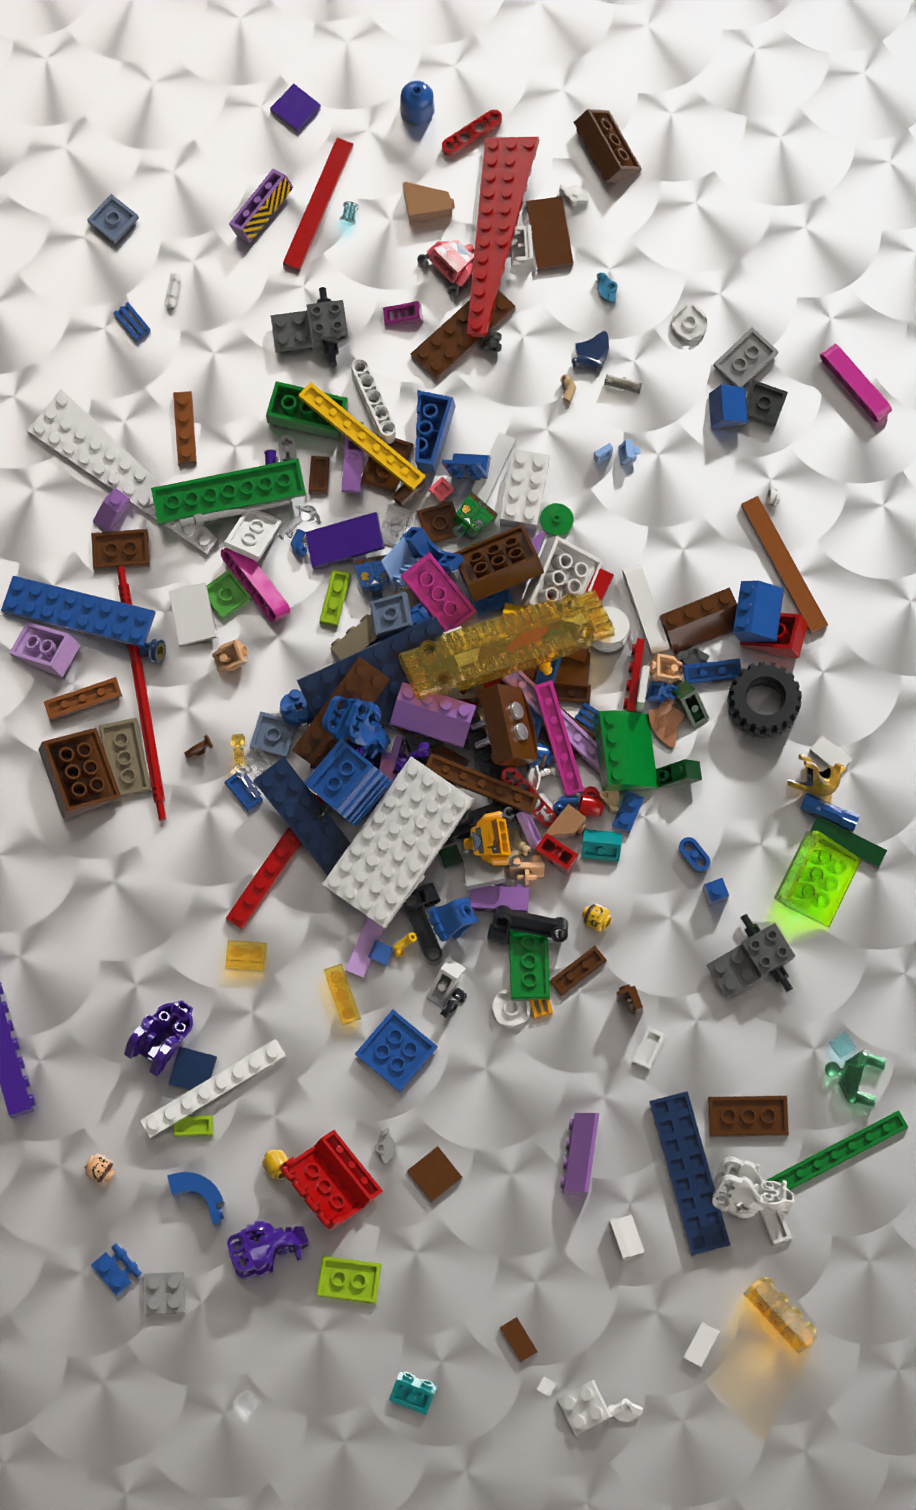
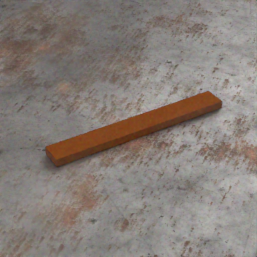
(784, 564)

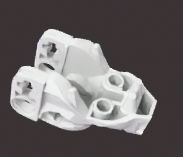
(748, 1192)

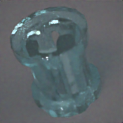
(349, 213)

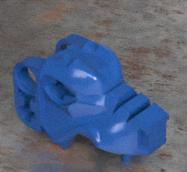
(359, 722)

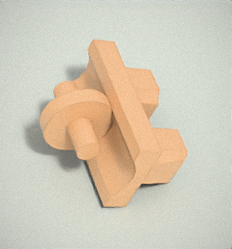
(527, 870)

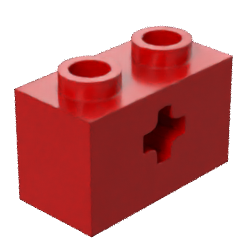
(556, 853)

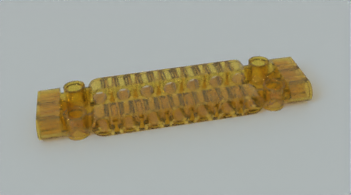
(506, 644)

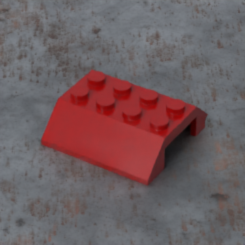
(331, 1180)

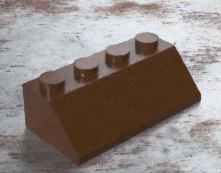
(607, 145)
(700, 621)

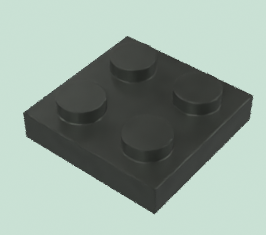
(765, 403)

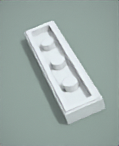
(499, 454)

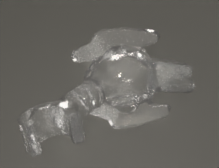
(306, 513)

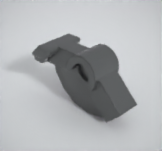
(692, 656)

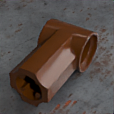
(405, 495)

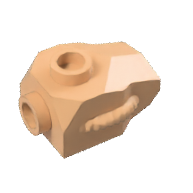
(230, 656)
(665, 669)

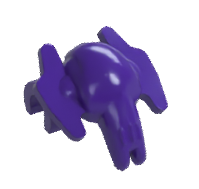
(416, 754)

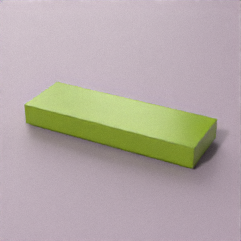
(335, 598)

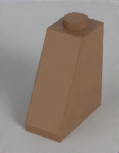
(426, 202)

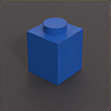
(716, 892)

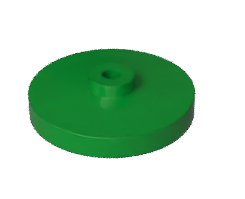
(556, 519)

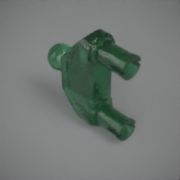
(851, 1076)

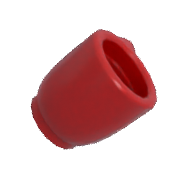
(590, 805)

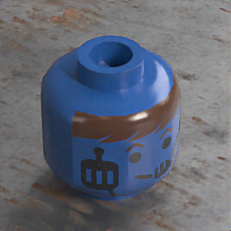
(543, 756)

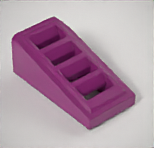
(403, 320)

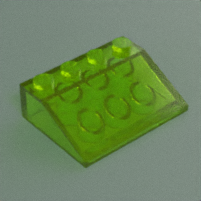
(817, 878)

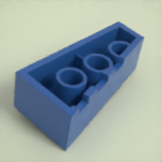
(432, 428)

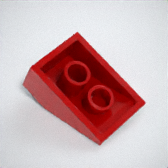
(789, 638)

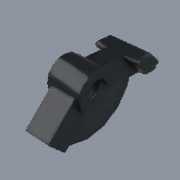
(451, 1006)

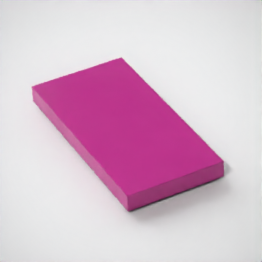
(438, 592)

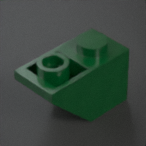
(679, 773)

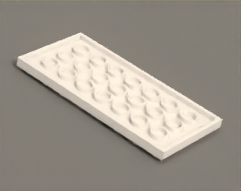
(398, 842)

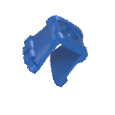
(452, 918)

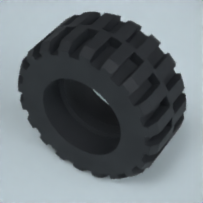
(768, 676)

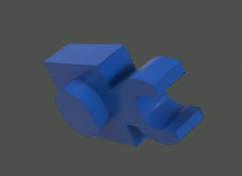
(659, 690)

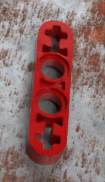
(471, 132)
(547, 809)

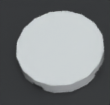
(689, 323)
(508, 1012)

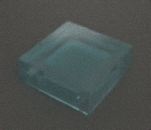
(842, 1045)

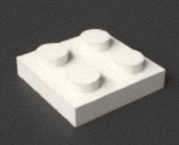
(584, 1407)

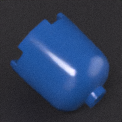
(417, 102)

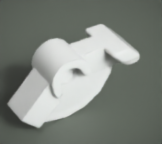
(574, 194)
(625, 1410)

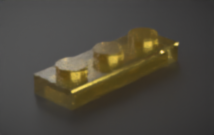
(342, 994)

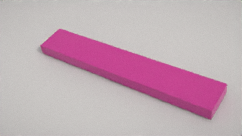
(558, 738)

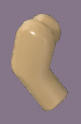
(569, 386)

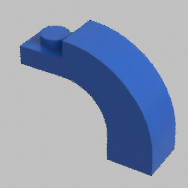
(421, 544)
(190, 1182)

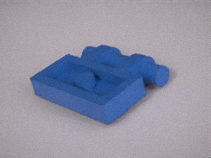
(110, 1272)

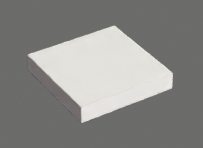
(642, 689)

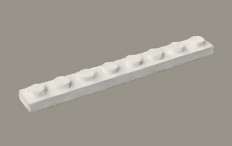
(212, 1088)

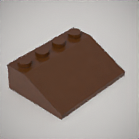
(499, 562)
(79, 772)

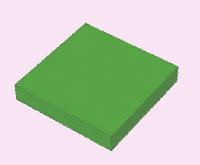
(227, 595)

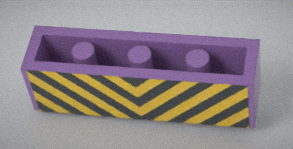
(261, 205)

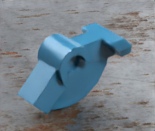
(606, 287)

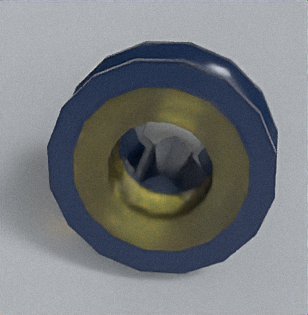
(154, 651)

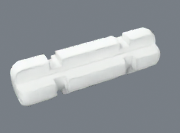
(172, 291)

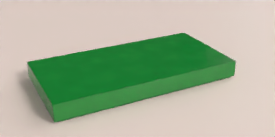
(528, 966)

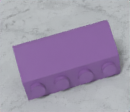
(434, 716)
(581, 1153)

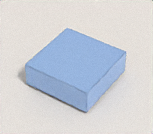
(603, 453)

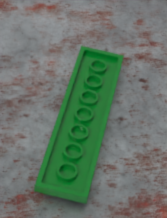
(228, 491)

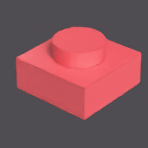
(441, 490)

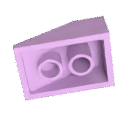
(45, 648)

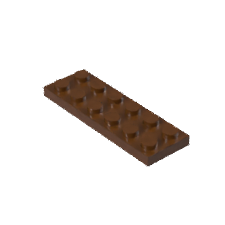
(451, 341)
(360, 683)

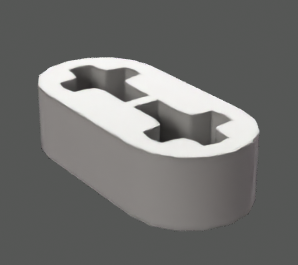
(282, 450)

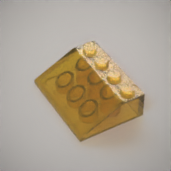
(781, 1314)

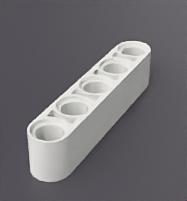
(373, 393)
(645, 609)

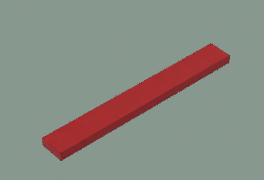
(318, 204)

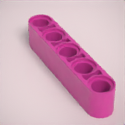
(855, 382)
(256, 584)

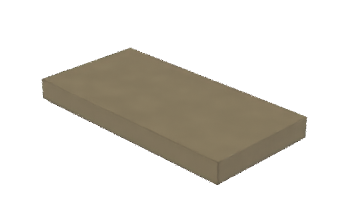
(126, 756)

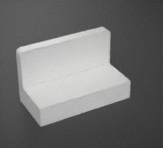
(626, 1236)

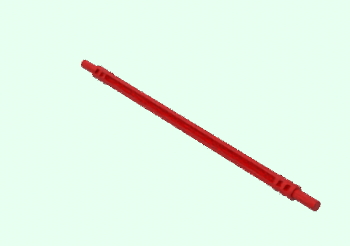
(143, 707)

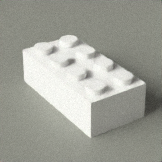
(524, 489)

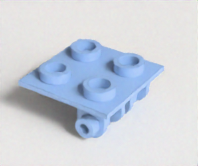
(397, 562)

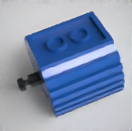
(347, 783)

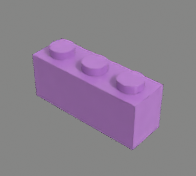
(489, 897)

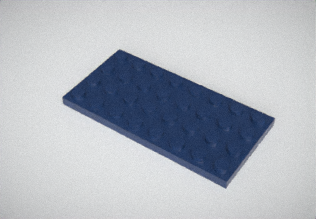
(383, 656)

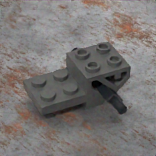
(318, 327)
(753, 960)

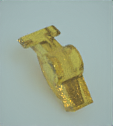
(238, 740)

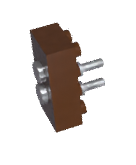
(508, 725)

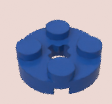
(288, 705)

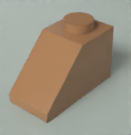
(567, 824)

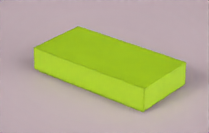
(194, 1126)

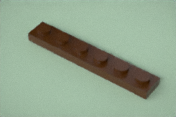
(483, 784)

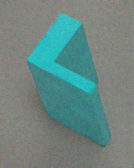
(601, 845)

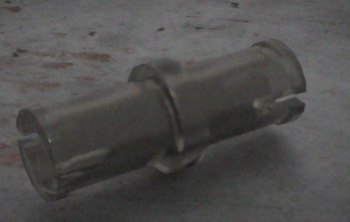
(623, 383)

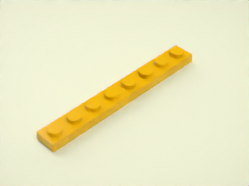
(361, 436)

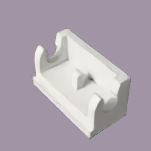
(522, 247)

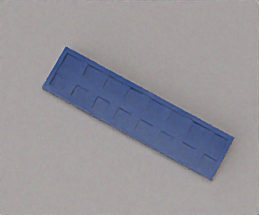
(78, 611)

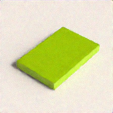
(349, 1279)

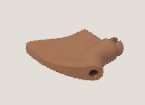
(665, 722)

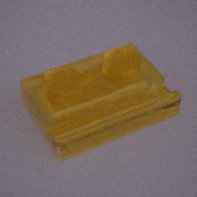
(246, 956)

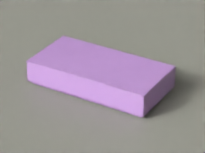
(529, 829)

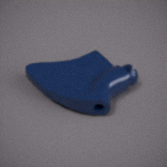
(592, 352)

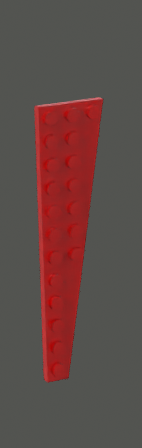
(502, 189)

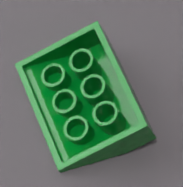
(625, 750)

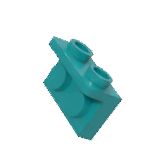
(413, 1392)

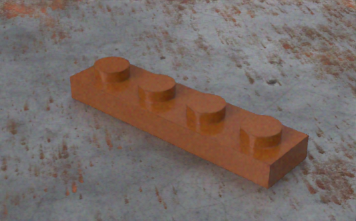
(184, 428)
(82, 698)

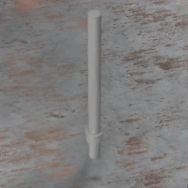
(199, 519)

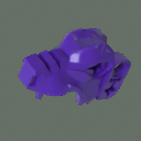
(161, 1034)
(260, 1256)

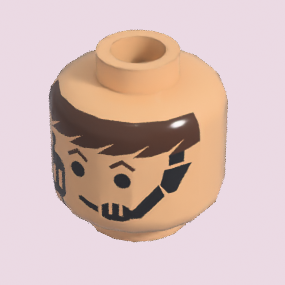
(99, 1168)

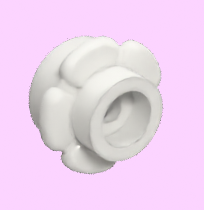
(773, 497)

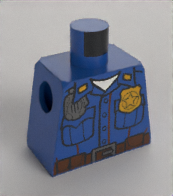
(372, 576)

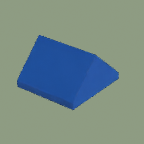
(727, 406)

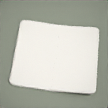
(546, 1386)

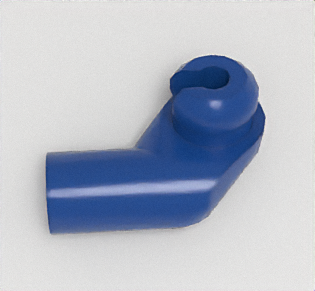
(296, 543)
(563, 801)

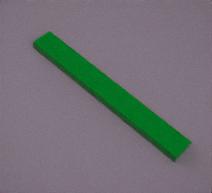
(842, 1151)

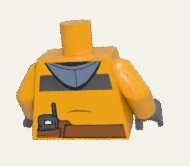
(491, 840)

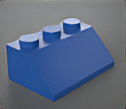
(758, 611)

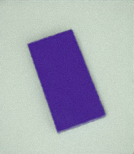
(344, 540)

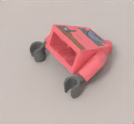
(452, 261)

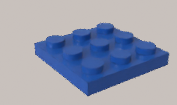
(396, 1050)

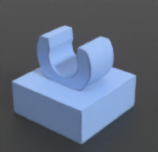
(627, 451)

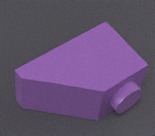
(112, 510)

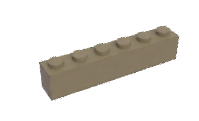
(364, 633)

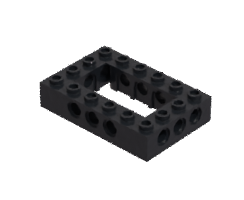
(482, 761)

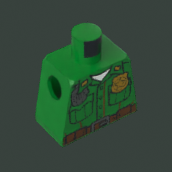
(473, 516)

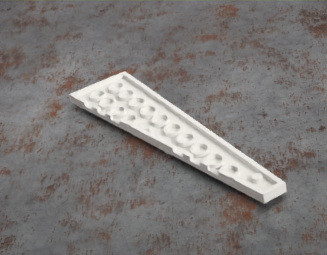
(89, 447)

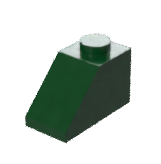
(690, 704)

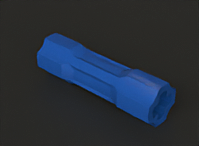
(831, 812)

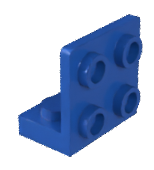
(468, 466)

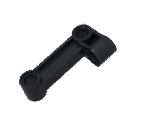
(426, 897)
(508, 919)

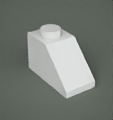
(445, 982)

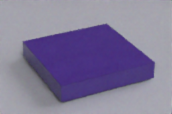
(295, 107)

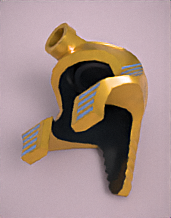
(819, 782)

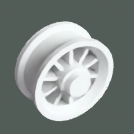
(621, 627)

